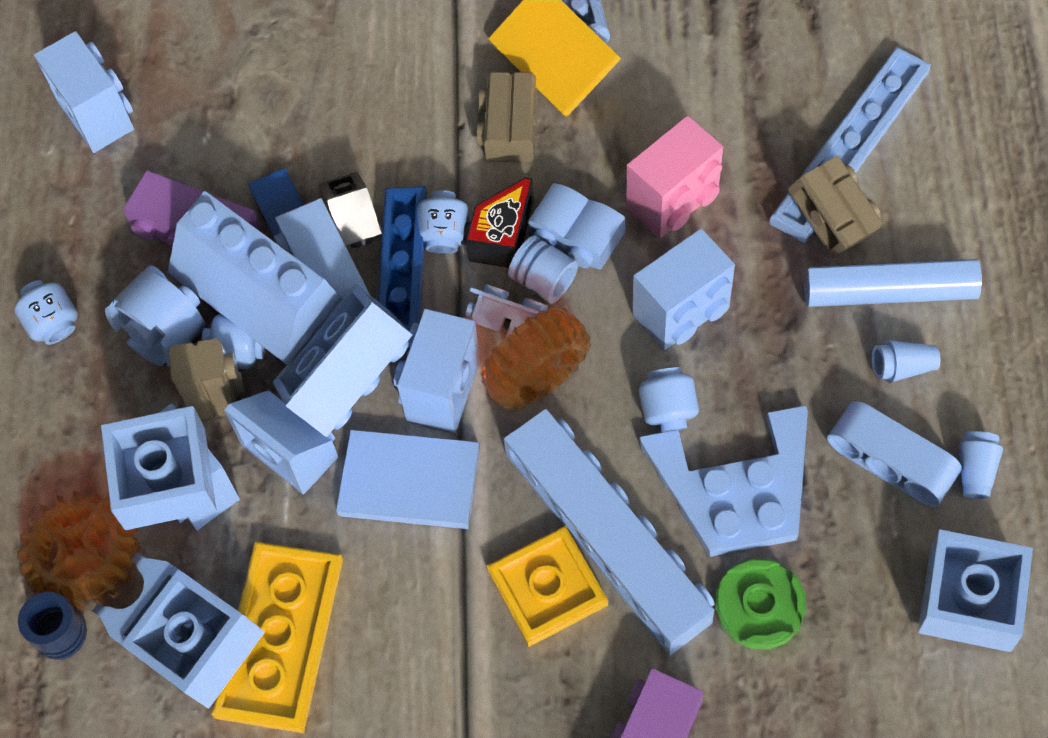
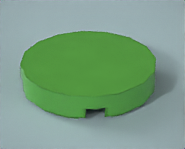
(751, 614)

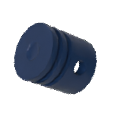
(52, 625)

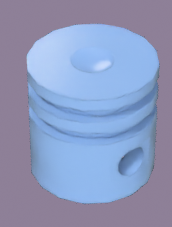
(543, 269)

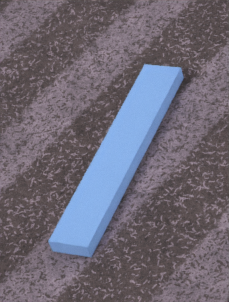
(860, 129)

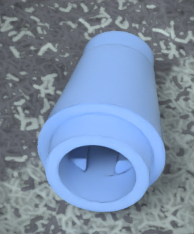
(903, 360)
(979, 461)

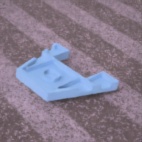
(742, 501)

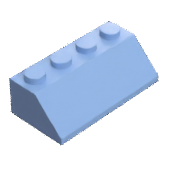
(249, 278)

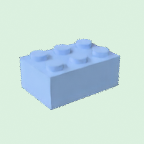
(342, 361)

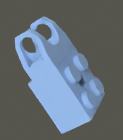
(182, 631)

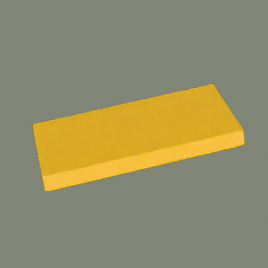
(291, 600)

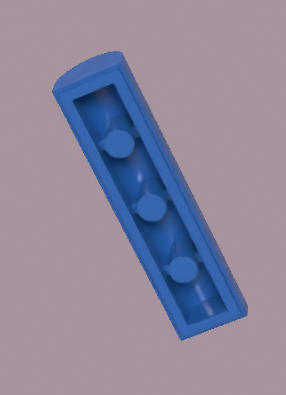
(402, 254)

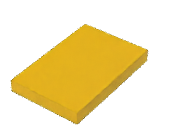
(557, 49)

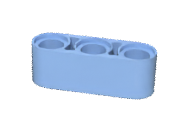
(894, 453)

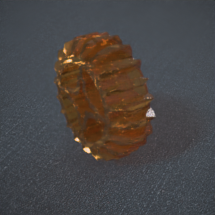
(535, 358)
(93, 520)

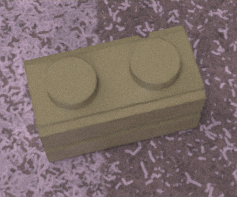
(508, 117)
(836, 206)
(206, 377)

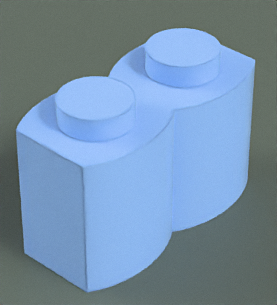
(577, 226)

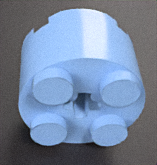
(155, 315)

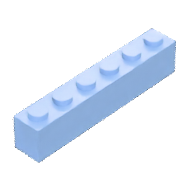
(610, 532)

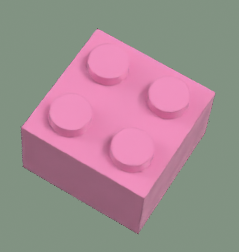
(674, 177)

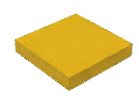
(547, 586)

